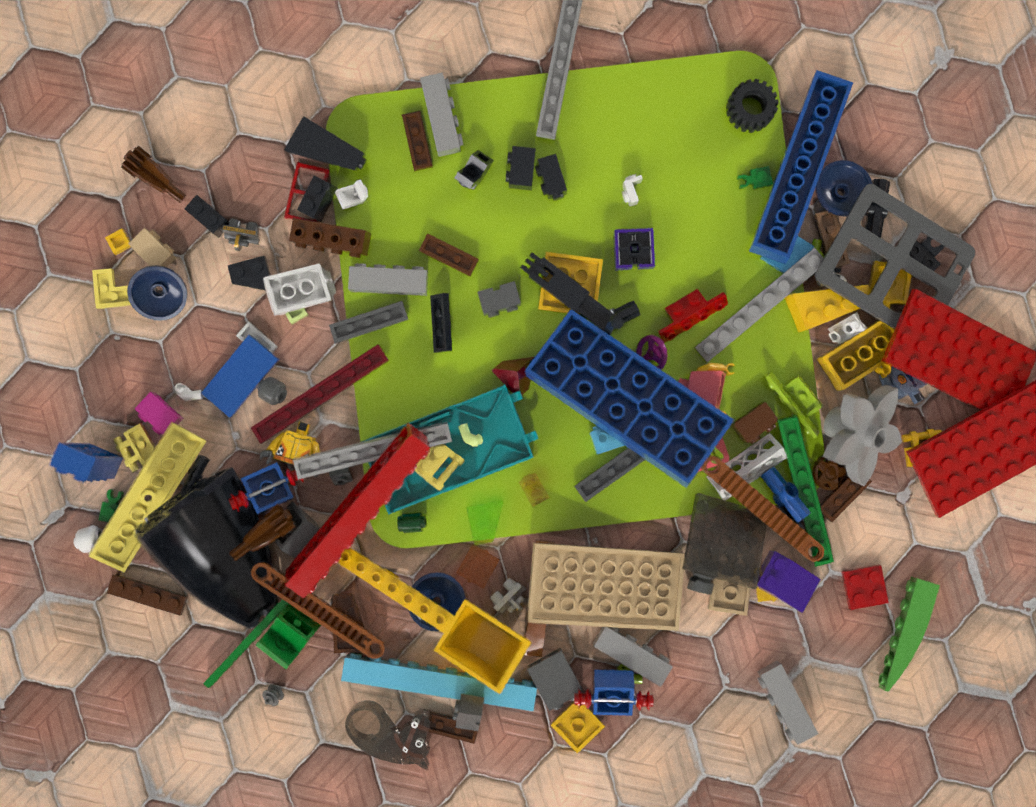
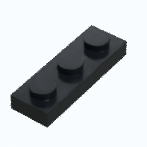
(441, 322)

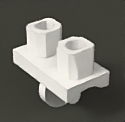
(846, 329)
(512, 597)

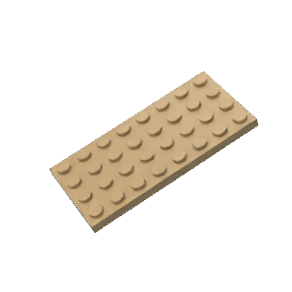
(605, 587)

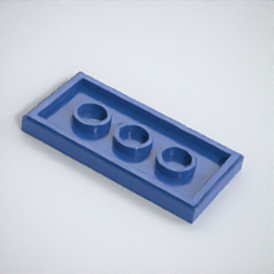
(240, 376)

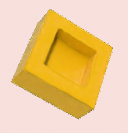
(118, 241)

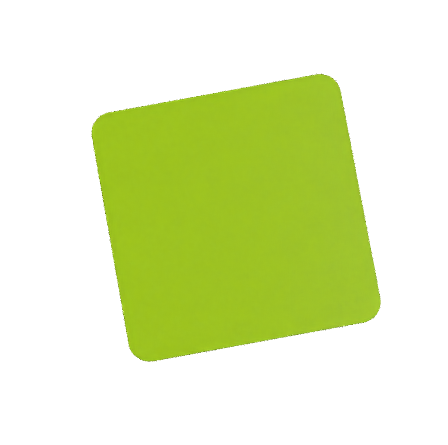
(613, 123)

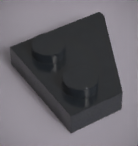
(249, 273)

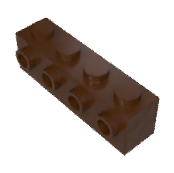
(330, 237)

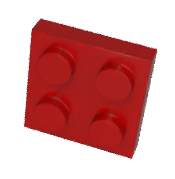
(865, 587)

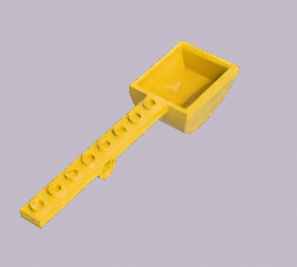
(470, 637)

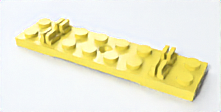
(157, 478)

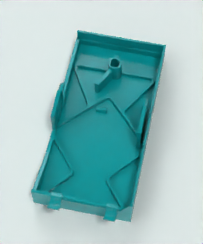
(502, 446)

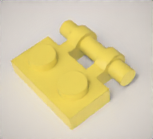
(140, 443)

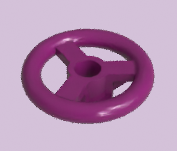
(654, 352)

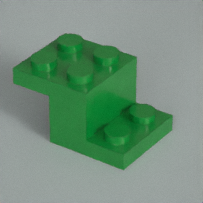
(288, 636)

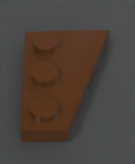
(347, 605)

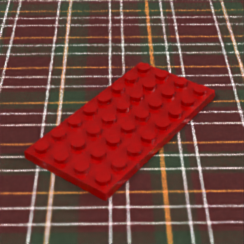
(957, 353)
(978, 452)

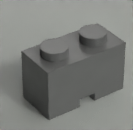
(499, 300)
(468, 712)

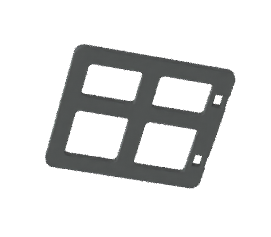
(896, 257)

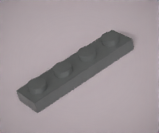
(368, 322)
(608, 474)

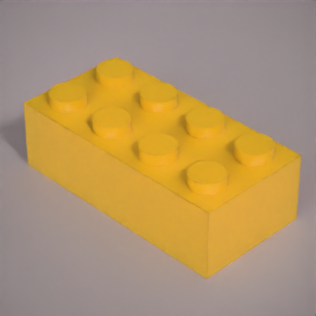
(856, 356)

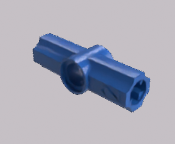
(785, 494)

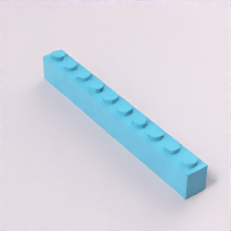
(434, 681)

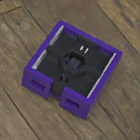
(627, 244)

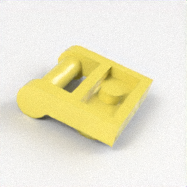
(438, 454)

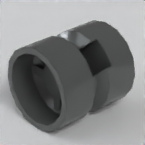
(701, 583)

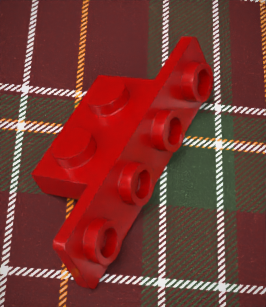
(690, 311)

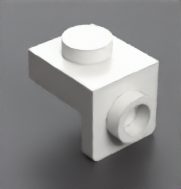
(629, 193)
(352, 195)

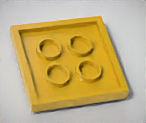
(581, 269)

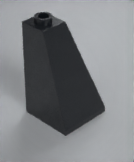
(320, 145)

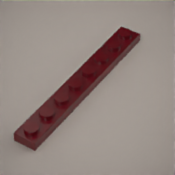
(320, 394)

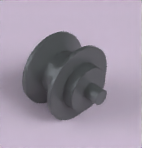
(273, 695)

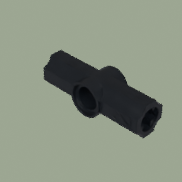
(876, 214)

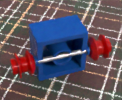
(265, 489)
(613, 694)

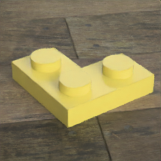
(106, 292)

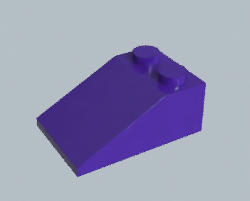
(787, 581)

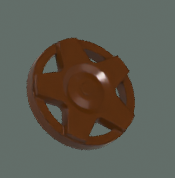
(828, 473)

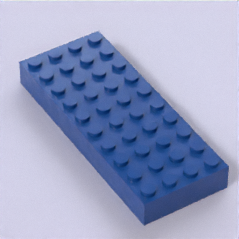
(628, 398)

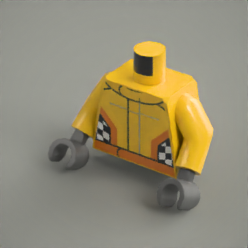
(291, 445)

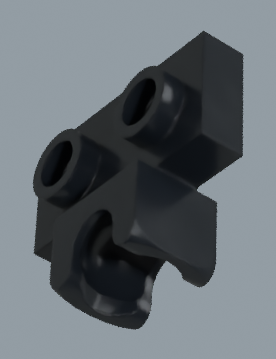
(925, 253)

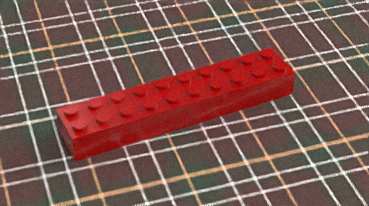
(356, 510)

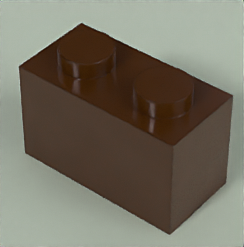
(755, 422)

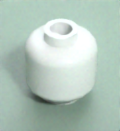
(86, 538)

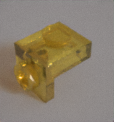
(533, 489)

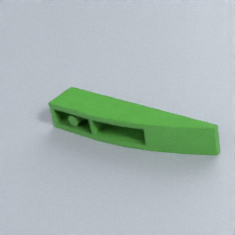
(910, 629)

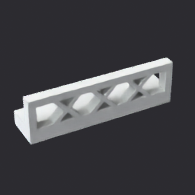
(754, 468)

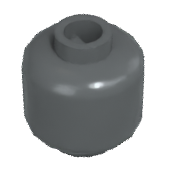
(272, 391)

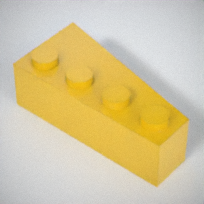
(819, 307)

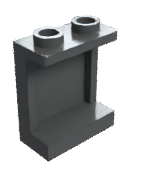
(554, 679)

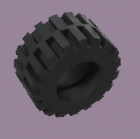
(759, 92)

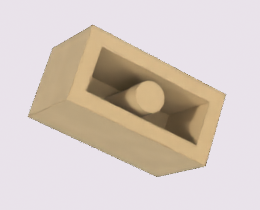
(151, 249)

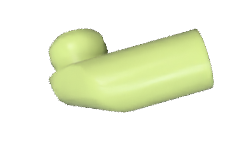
(468, 437)

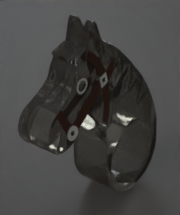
(391, 743)

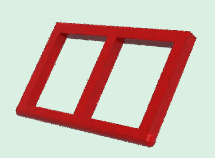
(300, 165)

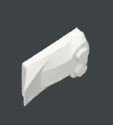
(299, 289)

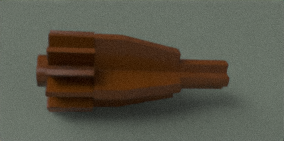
(140, 165)
(266, 530)

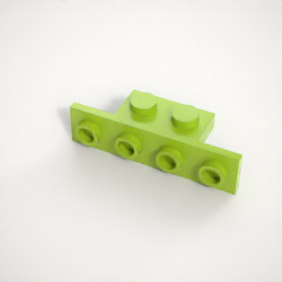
(799, 399)

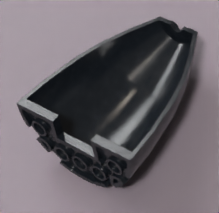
(193, 542)

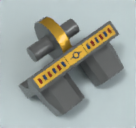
(241, 236)

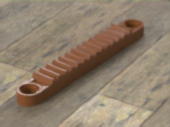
(763, 509)
(320, 612)

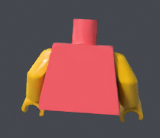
(708, 382)

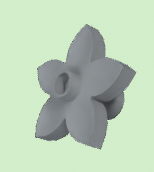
(862, 431)

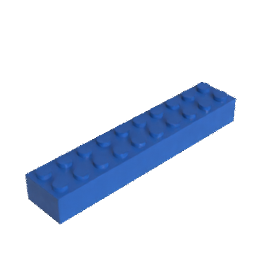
(801, 167)

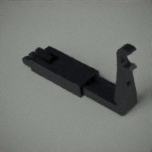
(571, 294)

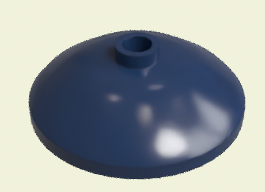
(842, 177)
(155, 303)
(440, 586)

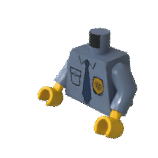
(905, 383)

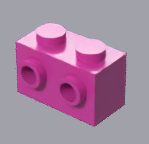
(157, 413)

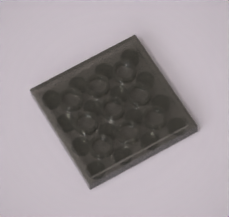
(724, 541)

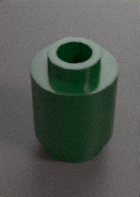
(411, 522)

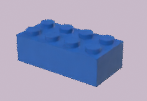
(85, 462)

